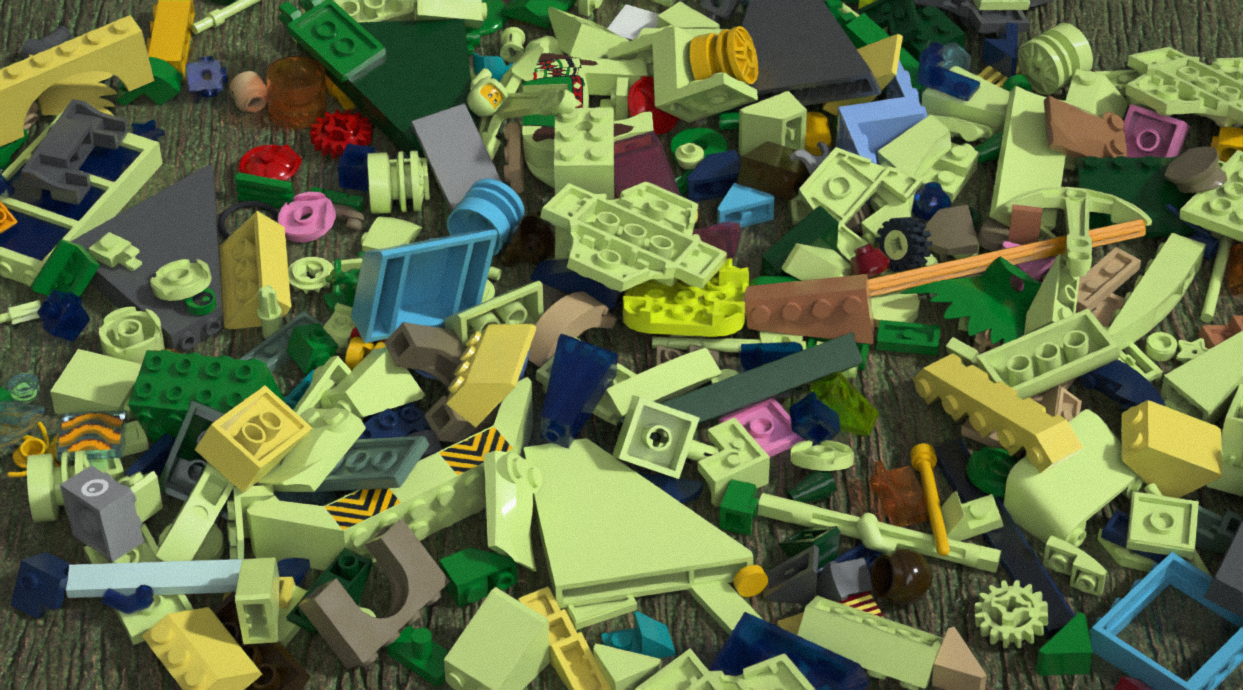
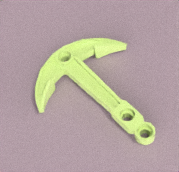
(524, 104)
(1076, 206)

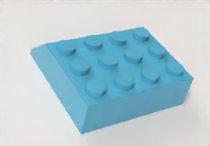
(421, 282)

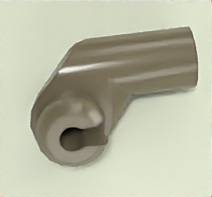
(351, 215)

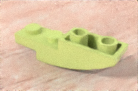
(195, 516)

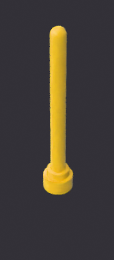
(923, 460)

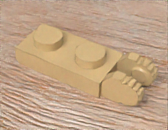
(514, 156)

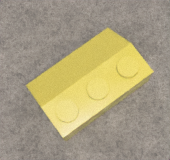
(201, 652)

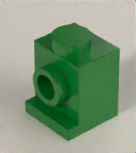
(739, 507)

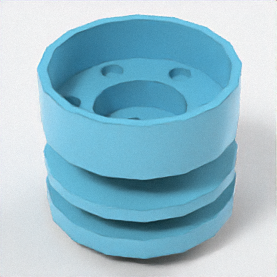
(487, 207)

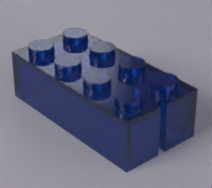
(758, 640)

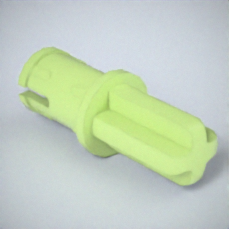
(268, 311)

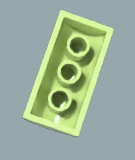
(1051, 355)

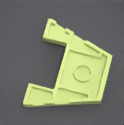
(845, 184)

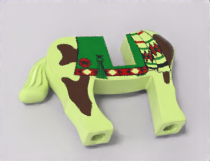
(581, 78)

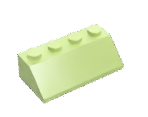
(872, 641)

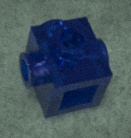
(204, 66)
(63, 315)

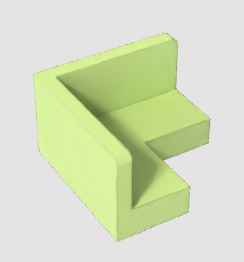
(737, 459)

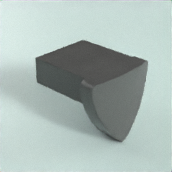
(844, 580)

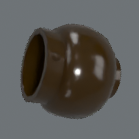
(901, 576)

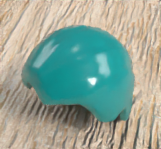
(493, 63)

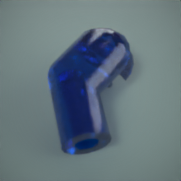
(131, 603)

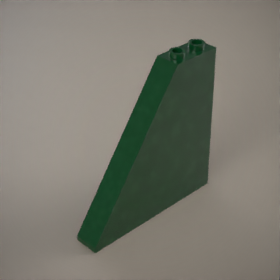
(417, 76)

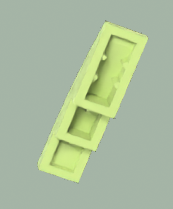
(665, 380)

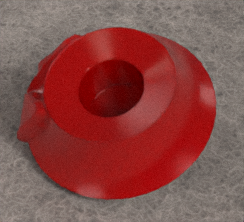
(642, 99)
(270, 162)

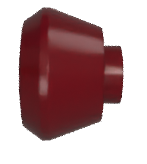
(869, 261)

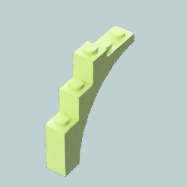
(913, 155)

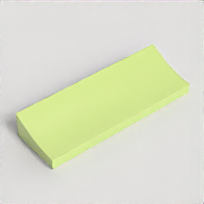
(1025, 157)

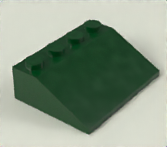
(1137, 182)

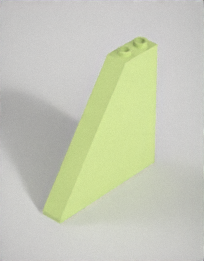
(618, 533)

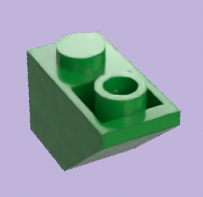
(476, 573)

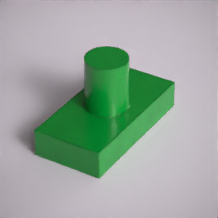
(420, 654)

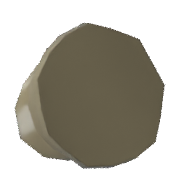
(1196, 170)

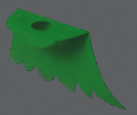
(987, 300)

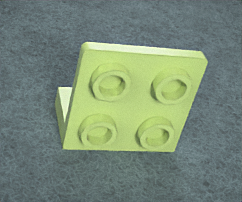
(236, 510)

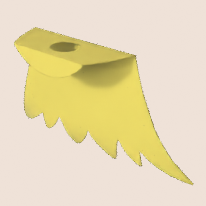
(79, 86)

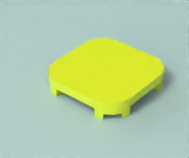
(688, 310)

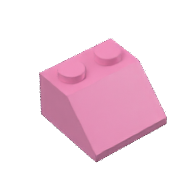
(1153, 133)

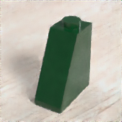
(815, 230)

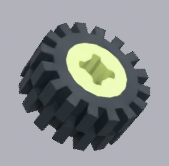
(908, 234)

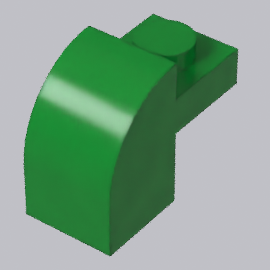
(164, 87)

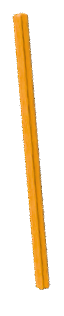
(1014, 255)

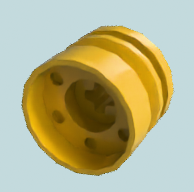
(727, 52)

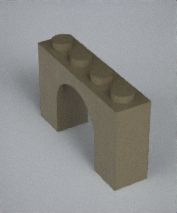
(439, 354)
(414, 583)

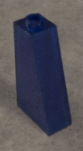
(575, 388)

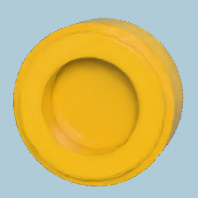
(750, 581)

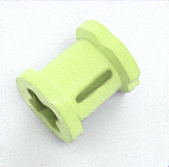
(509, 46)

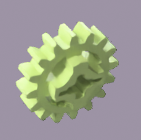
(1011, 614)

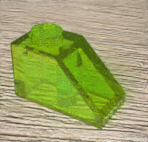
(854, 410)

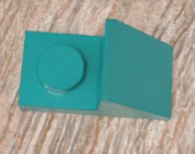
(646, 638)

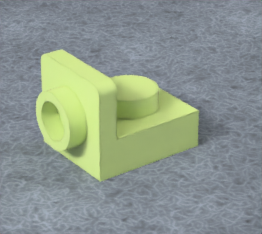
(618, 100)

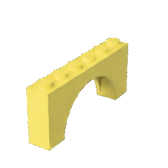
(111, 49)

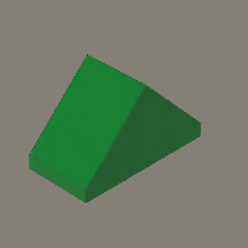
(1067, 651)

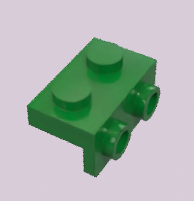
(66, 270)

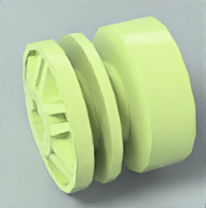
(1054, 57)
(395, 182)
(45, 481)

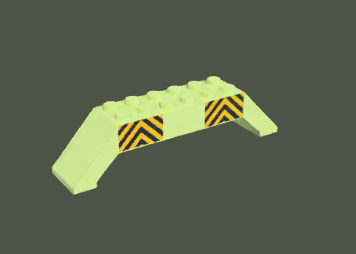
(431, 498)

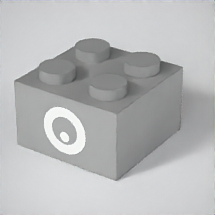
(102, 513)

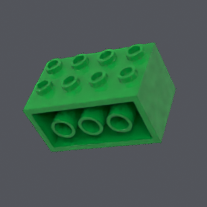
(173, 380)

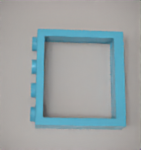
(1190, 581)

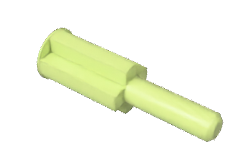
(21, 313)

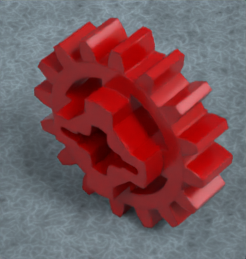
(337, 130)

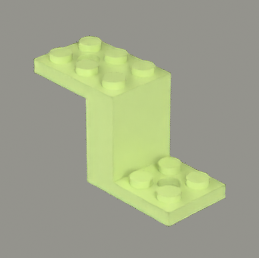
(674, 81)
(583, 158)

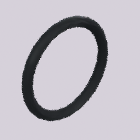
(240, 205)

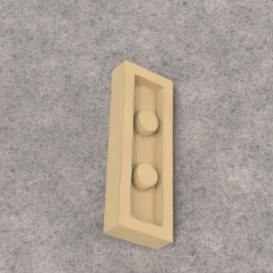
(1105, 278)

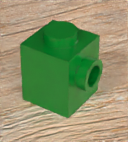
(311, 346)

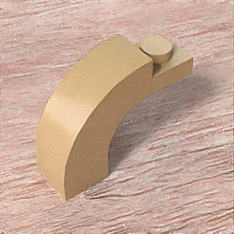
(570, 317)

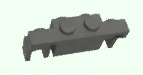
(67, 146)

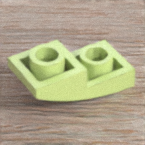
(1084, 570)

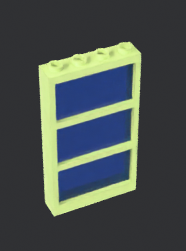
(45, 221)

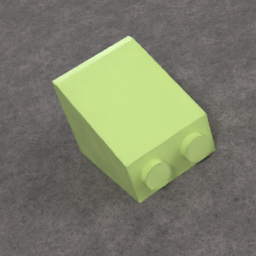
(499, 647)

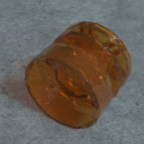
(296, 91)

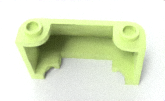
(1074, 490)

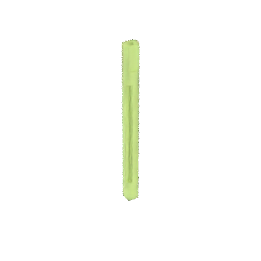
(923, 543)

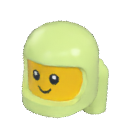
(486, 94)

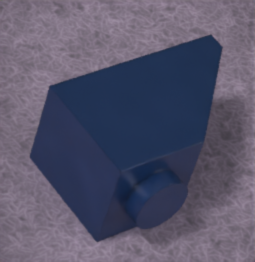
(713, 176)

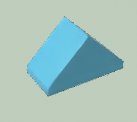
(746, 206)

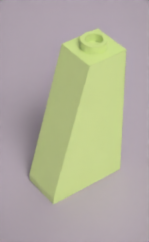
(985, 107)
(1207, 382)

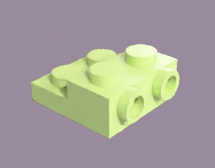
(953, 169)

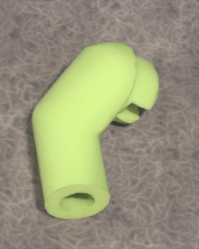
(871, 536)

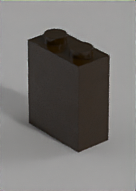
(772, 171)

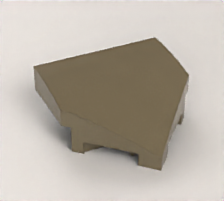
(952, 232)

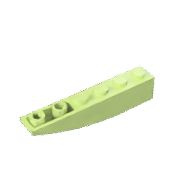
(1158, 290)

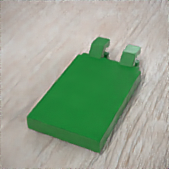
(331, 36)

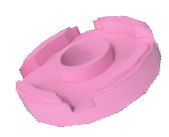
(313, 227)

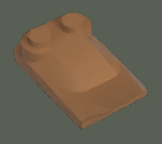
(1082, 132)

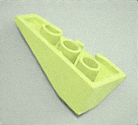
(1094, 94)

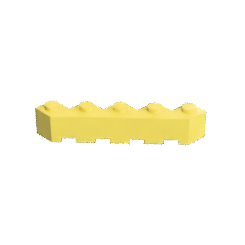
(998, 409)

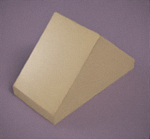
(956, 665)

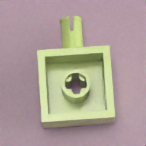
(676, 438)

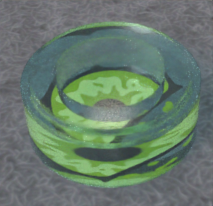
(24, 387)

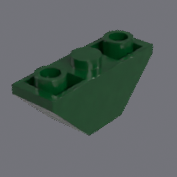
(352, 573)

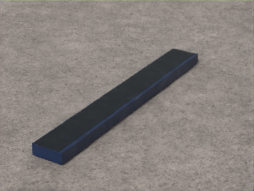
(1016, 554)

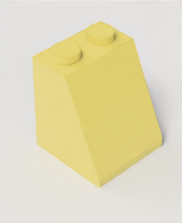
(1170, 448)

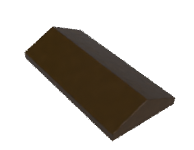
(275, 663)

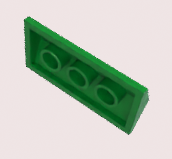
(535, 11)

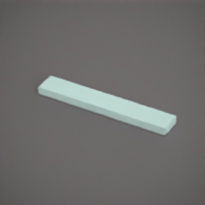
(162, 577)

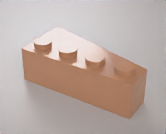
(813, 308)

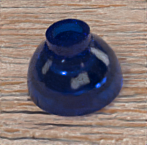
(930, 200)

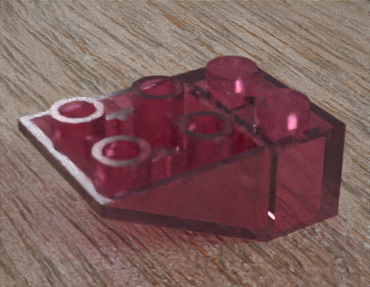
(641, 160)

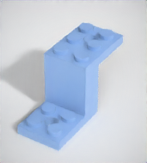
(872, 125)

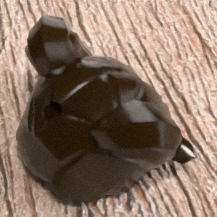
(532, 235)

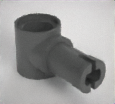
(34, 46)

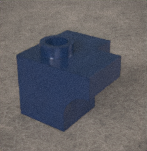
(40, 584)

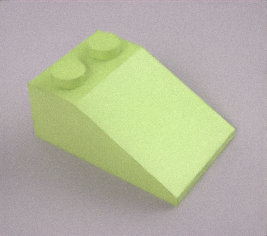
(581, 36)

